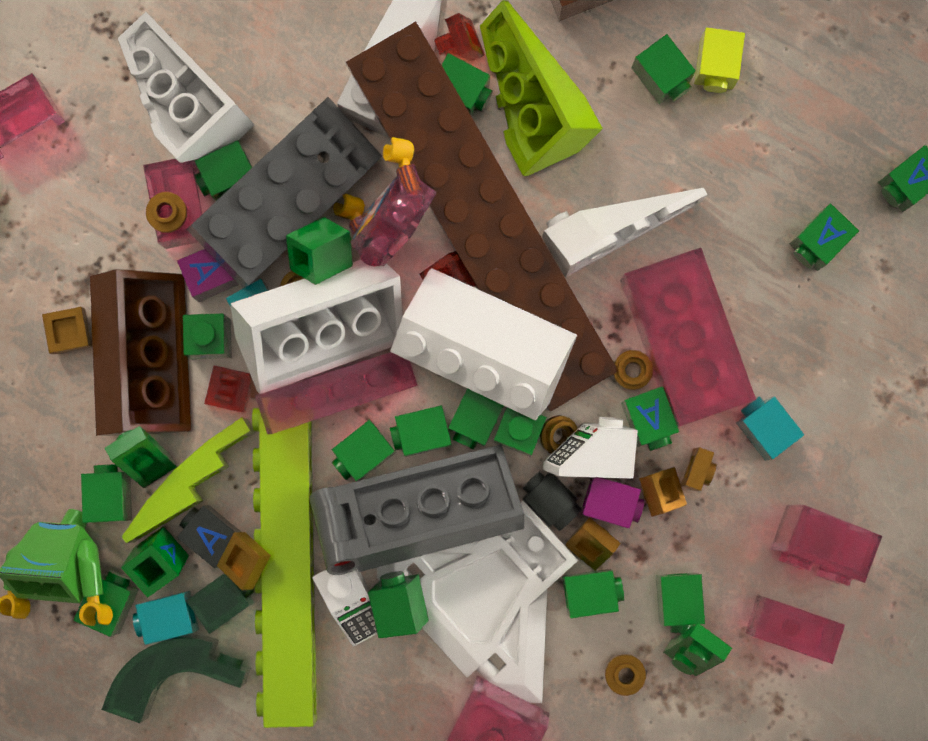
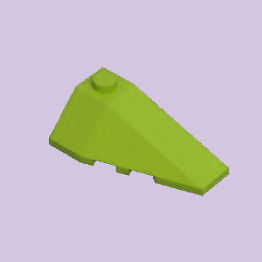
(541, 103)

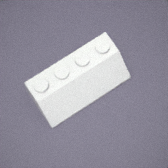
(319, 326)
(483, 344)

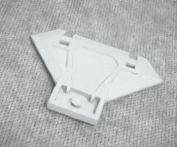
(494, 601)

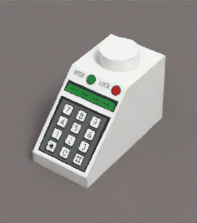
(596, 451)
(348, 604)

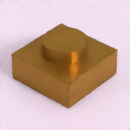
(67, 330)
(699, 469)
(663, 491)
(592, 544)
(243, 560)

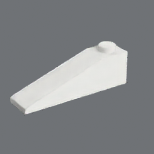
(398, 16)
(182, 101)
(598, 231)

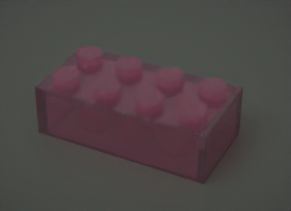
(687, 336)

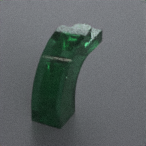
(142, 676)

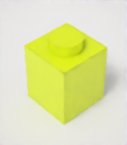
(719, 59)

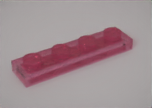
(334, 391)

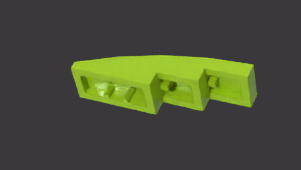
(178, 491)

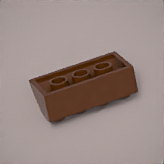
(139, 352)

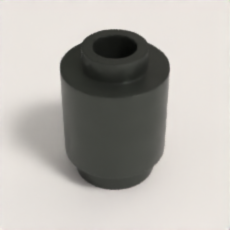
(551, 500)

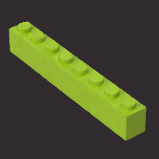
(287, 580)

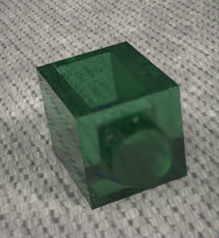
(220, 603)

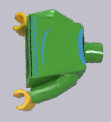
(55, 565)

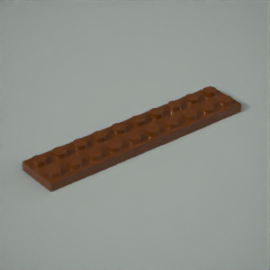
(474, 197)

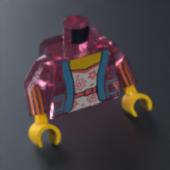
(395, 212)

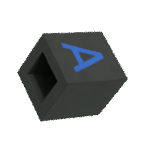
(206, 533)

